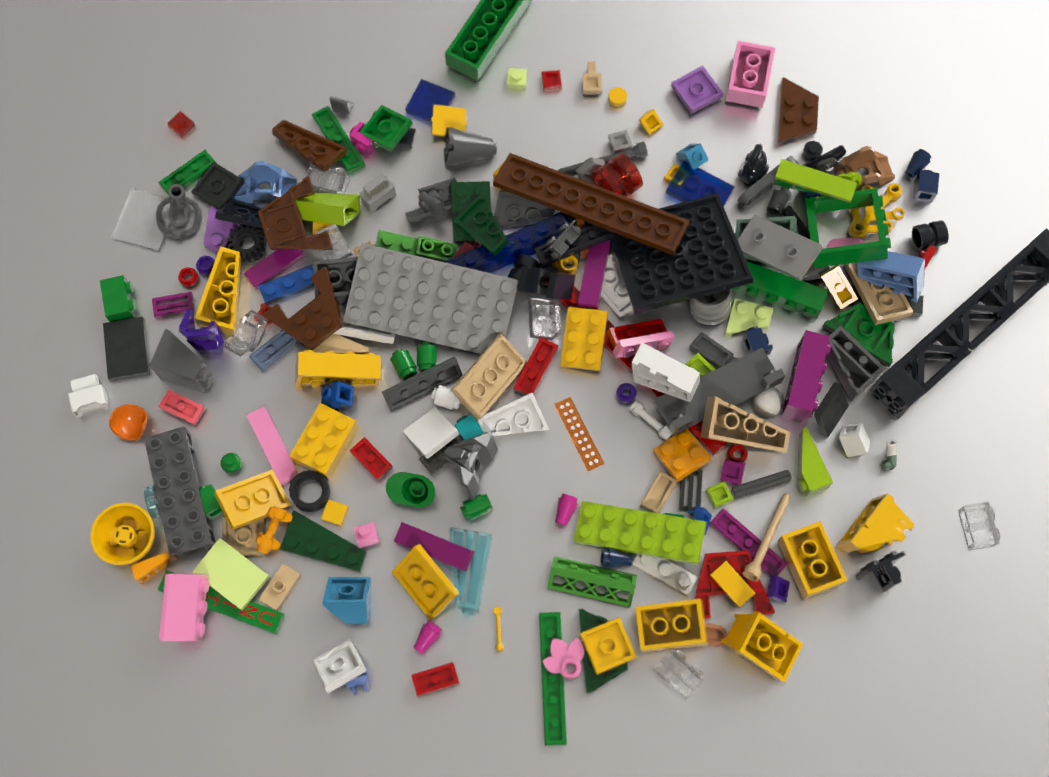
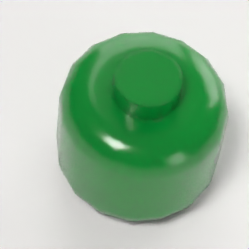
(231, 463)

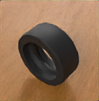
(300, 478)

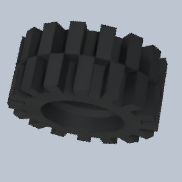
(243, 233)

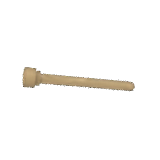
(753, 569)

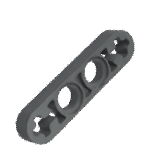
(761, 186)

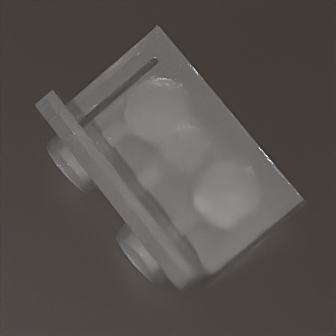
(544, 318)

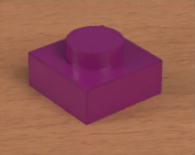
(733, 471)

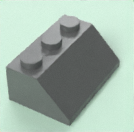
(341, 276)

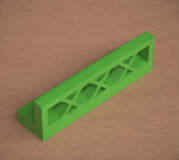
(592, 574)

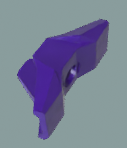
(204, 340)

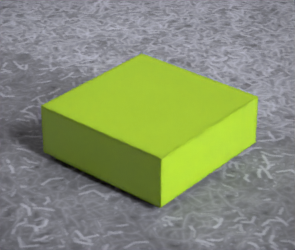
(719, 495)

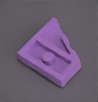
(217, 232)

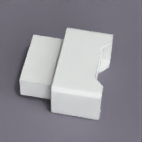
(87, 395)

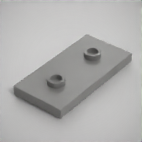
(778, 247)

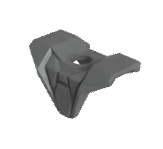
(470, 459)

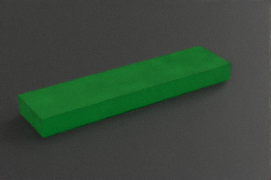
(333, 131)

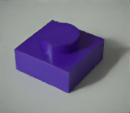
(778, 589)

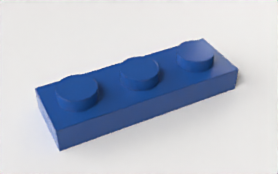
(287, 285)

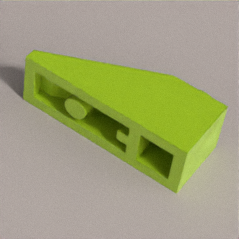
(811, 469)

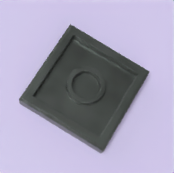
(217, 186)
(831, 409)

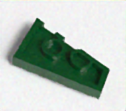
(482, 226)

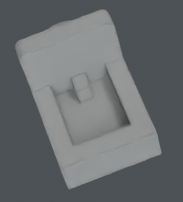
(585, 171)

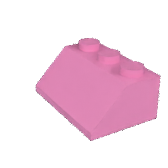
(184, 607)

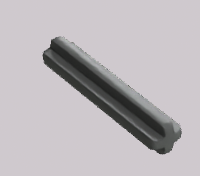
(761, 483)

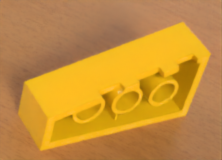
(221, 293)
(329, 366)

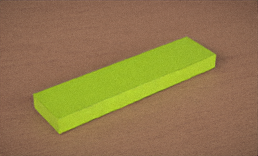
(816, 180)

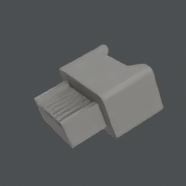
(377, 192)

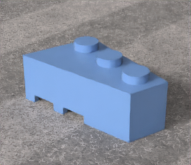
(897, 272)

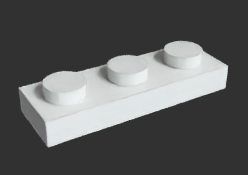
(666, 572)

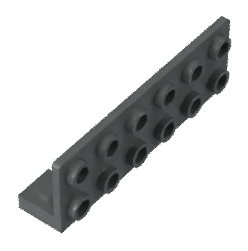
(731, 383)
(178, 491)

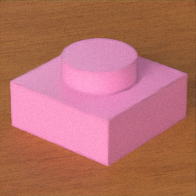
(366, 535)

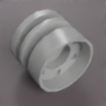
(711, 308)

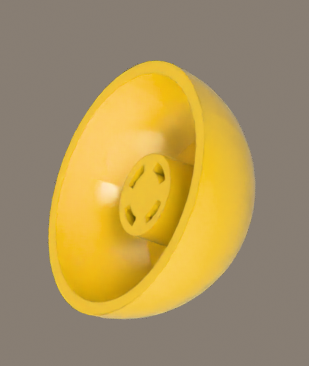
(115, 527)

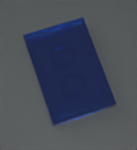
(697, 184)

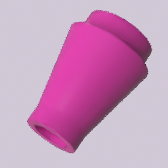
(565, 508)
(428, 635)

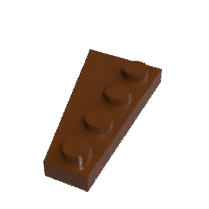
(311, 146)

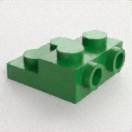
(386, 128)

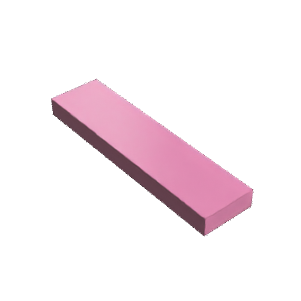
(272, 445)

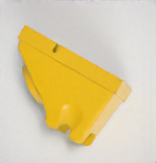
(876, 525)
(763, 644)

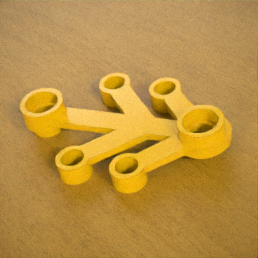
(870, 216)

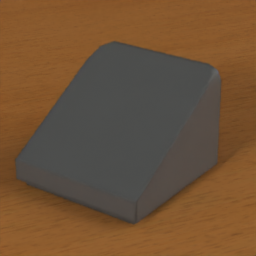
(341, 105)

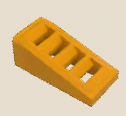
(148, 568)

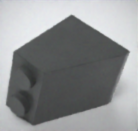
(179, 365)

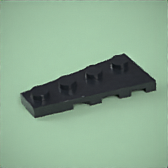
(240, 213)

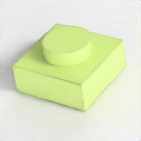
(517, 78)

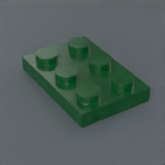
(461, 196)

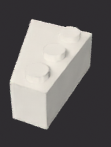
(664, 373)

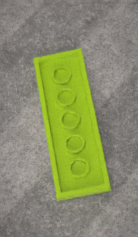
(640, 532)

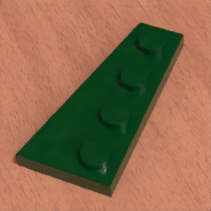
(317, 543)

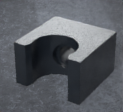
(546, 282)

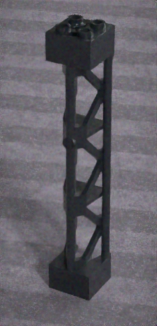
(901, 390)

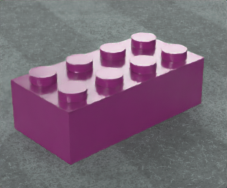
(805, 377)

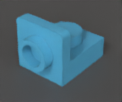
(693, 154)

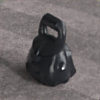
(755, 167)

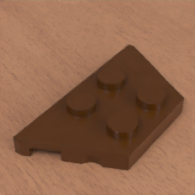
(796, 112)

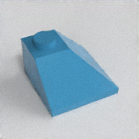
(348, 598)

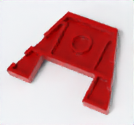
(738, 560)

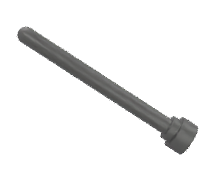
(638, 151)

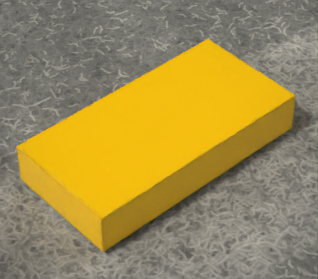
(732, 584)

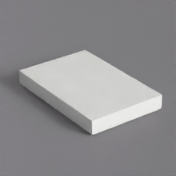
(614, 290)

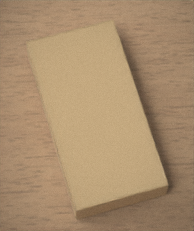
(658, 493)

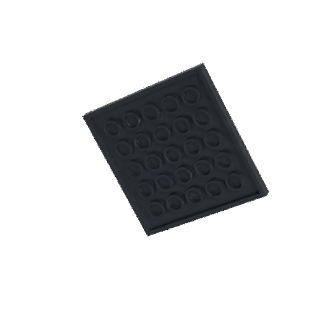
(702, 265)

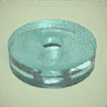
(151, 502)

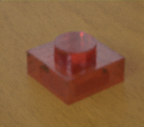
(181, 124)

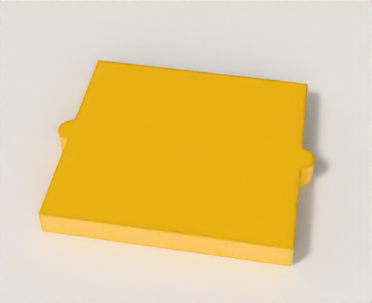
(447, 117)

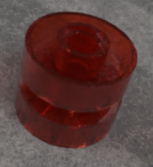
(618, 176)

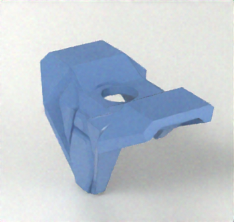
(261, 173)

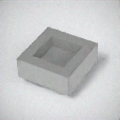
(620, 141)

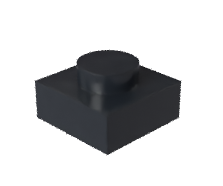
(408, 139)

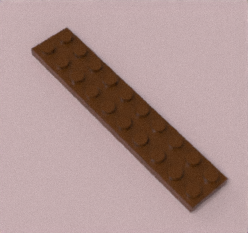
(591, 203)

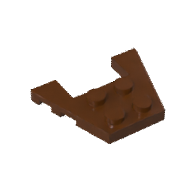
(284, 224)
(316, 319)

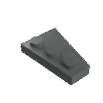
(518, 211)

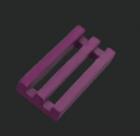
(157, 310)

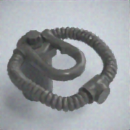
(178, 198)

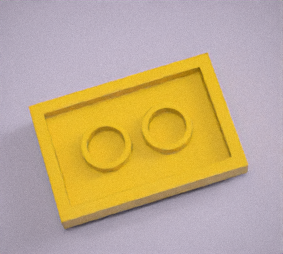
(584, 339)
(251, 499)
(425, 582)

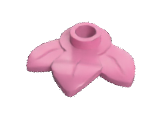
(564, 654)

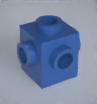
(337, 395)

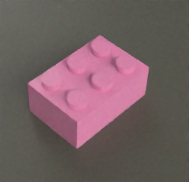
(750, 74)

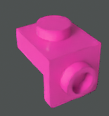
(361, 142)

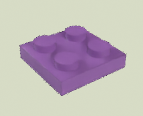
(697, 89)

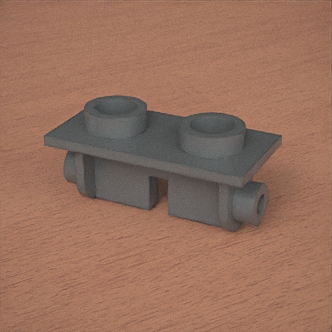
(557, 244)

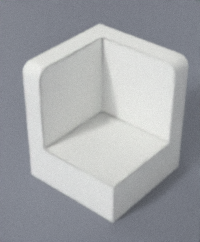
(854, 439)

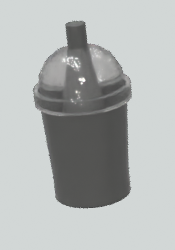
(778, 201)

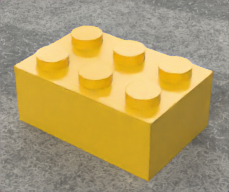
(324, 441)
(812, 560)
(671, 625)

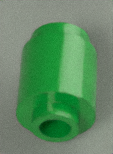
(426, 356)
(403, 364)
(476, 508)

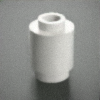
(445, 398)

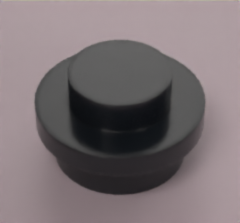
(812, 149)

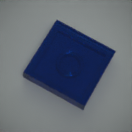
(425, 97)

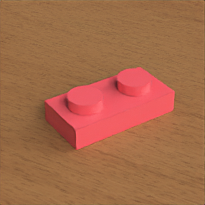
(181, 407)

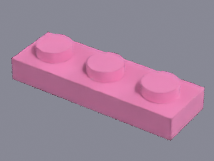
(629, 347)

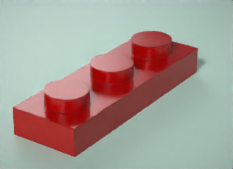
(635, 330)
(536, 367)

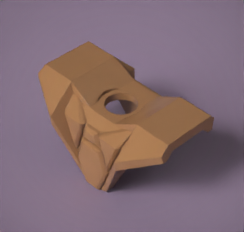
(872, 161)

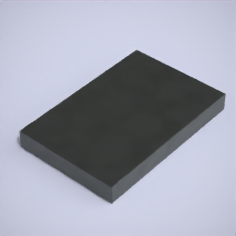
(126, 348)

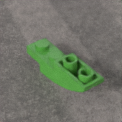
(420, 246)

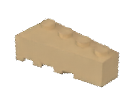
(732, 425)

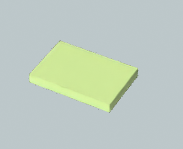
(231, 574)

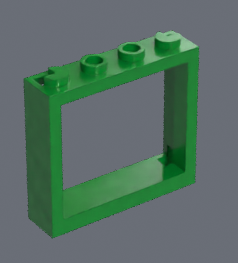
(849, 253)

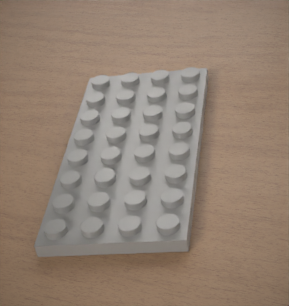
(429, 299)

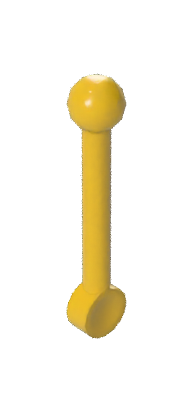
(497, 611)

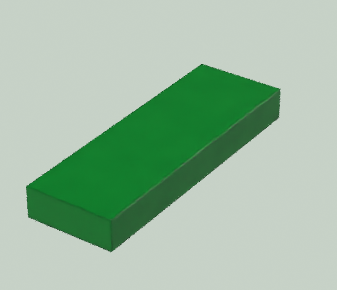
(188, 172)

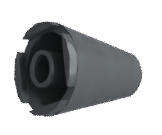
(466, 147)

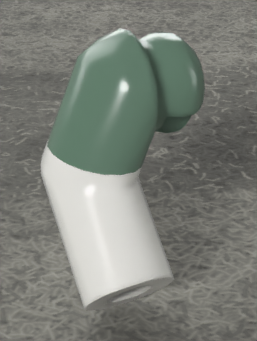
(891, 455)

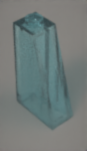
(471, 583)

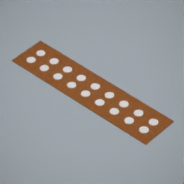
(579, 434)

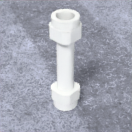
(638, 409)

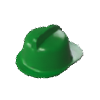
(410, 489)

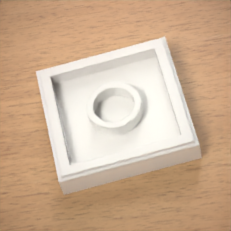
(431, 432)
(339, 666)

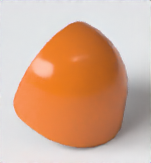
(128, 421)

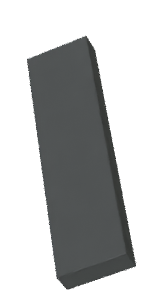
(422, 383)

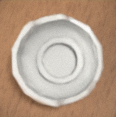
(768, 403)

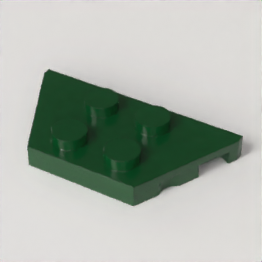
(594, 681)

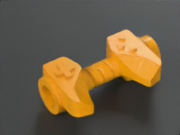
(264, 540)

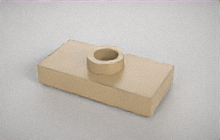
(280, 587)

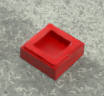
(551, 80)

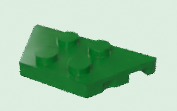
(874, 338)

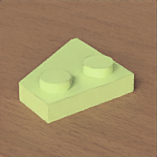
(747, 315)

